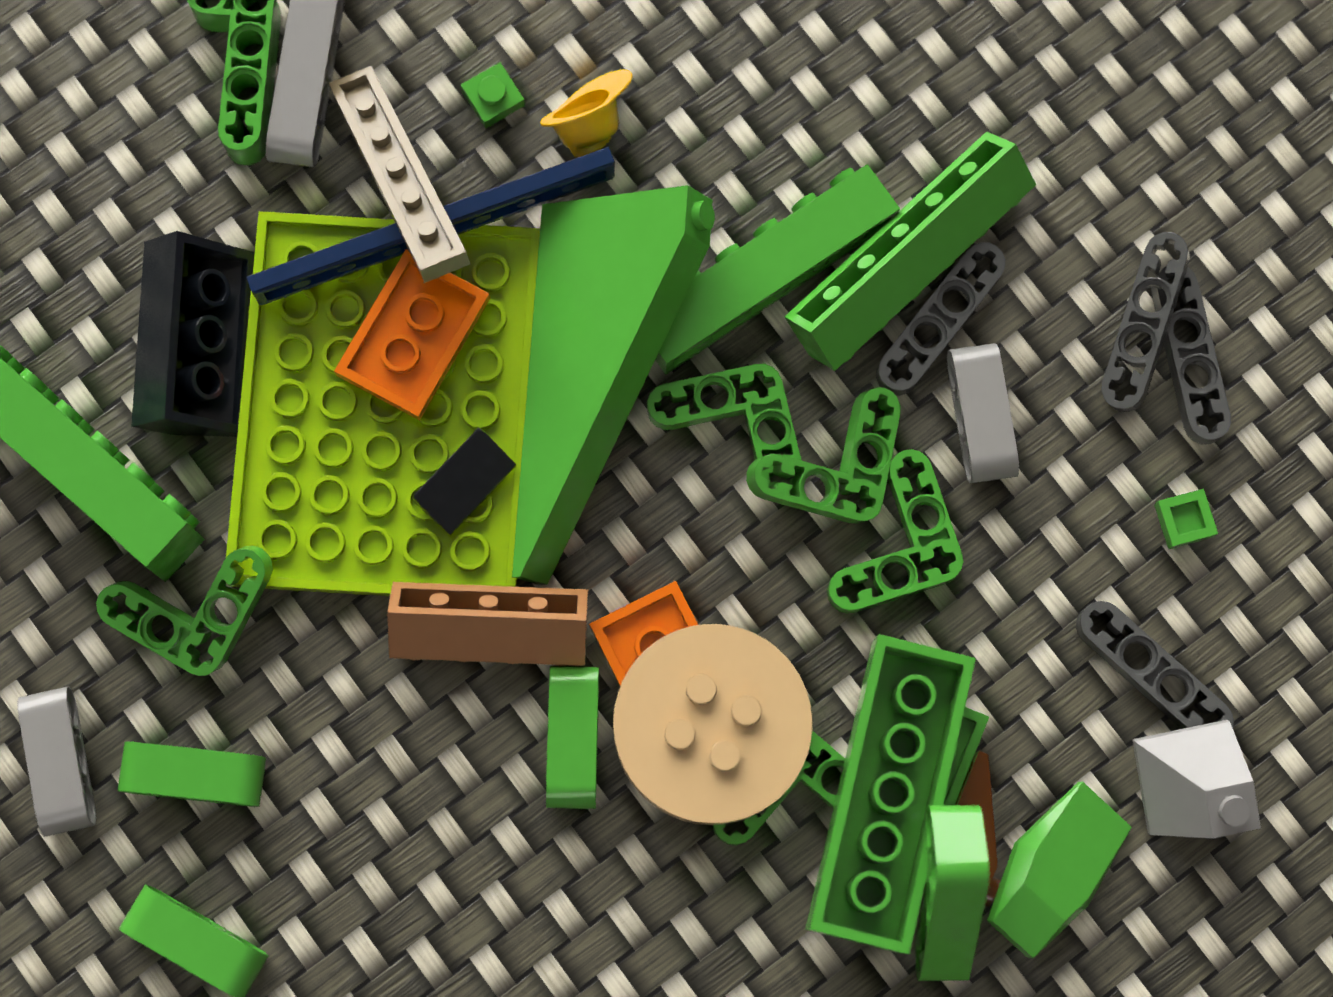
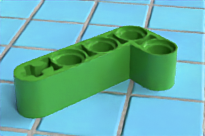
(244, 72)
(952, 893)

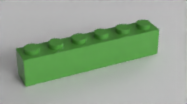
(911, 250)
(777, 261)

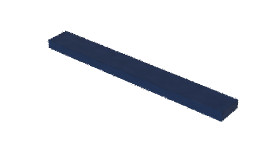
(464, 215)

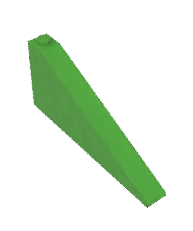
(602, 308)

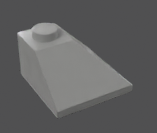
(1196, 782)

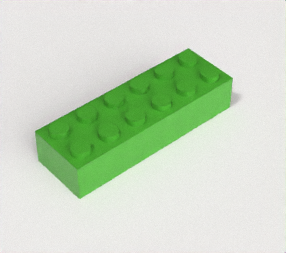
(93, 472)
(891, 772)

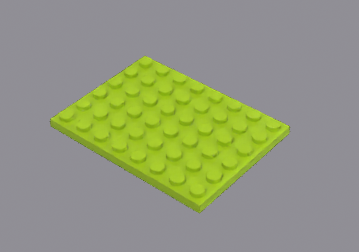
(334, 470)

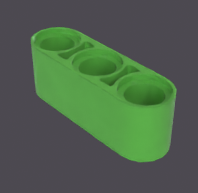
(572, 737)
(191, 774)
(193, 942)

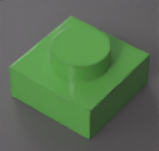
(492, 95)
(1186, 519)

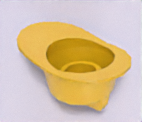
(590, 114)

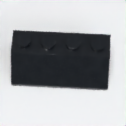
(191, 336)

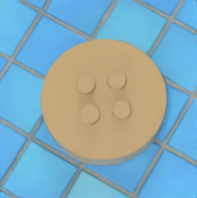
(712, 724)

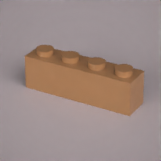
(487, 623)

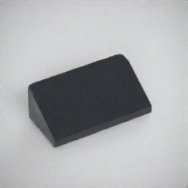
(464, 481)

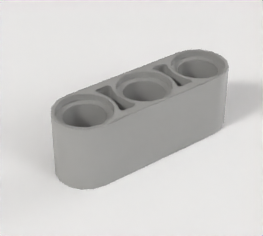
(982, 413)
(56, 761)

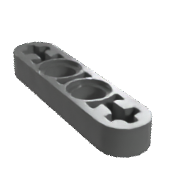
(943, 320)
(1151, 323)
(1195, 353)
(1159, 666)

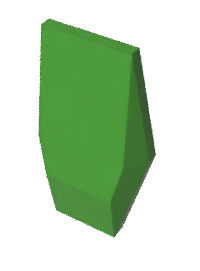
(1056, 869)

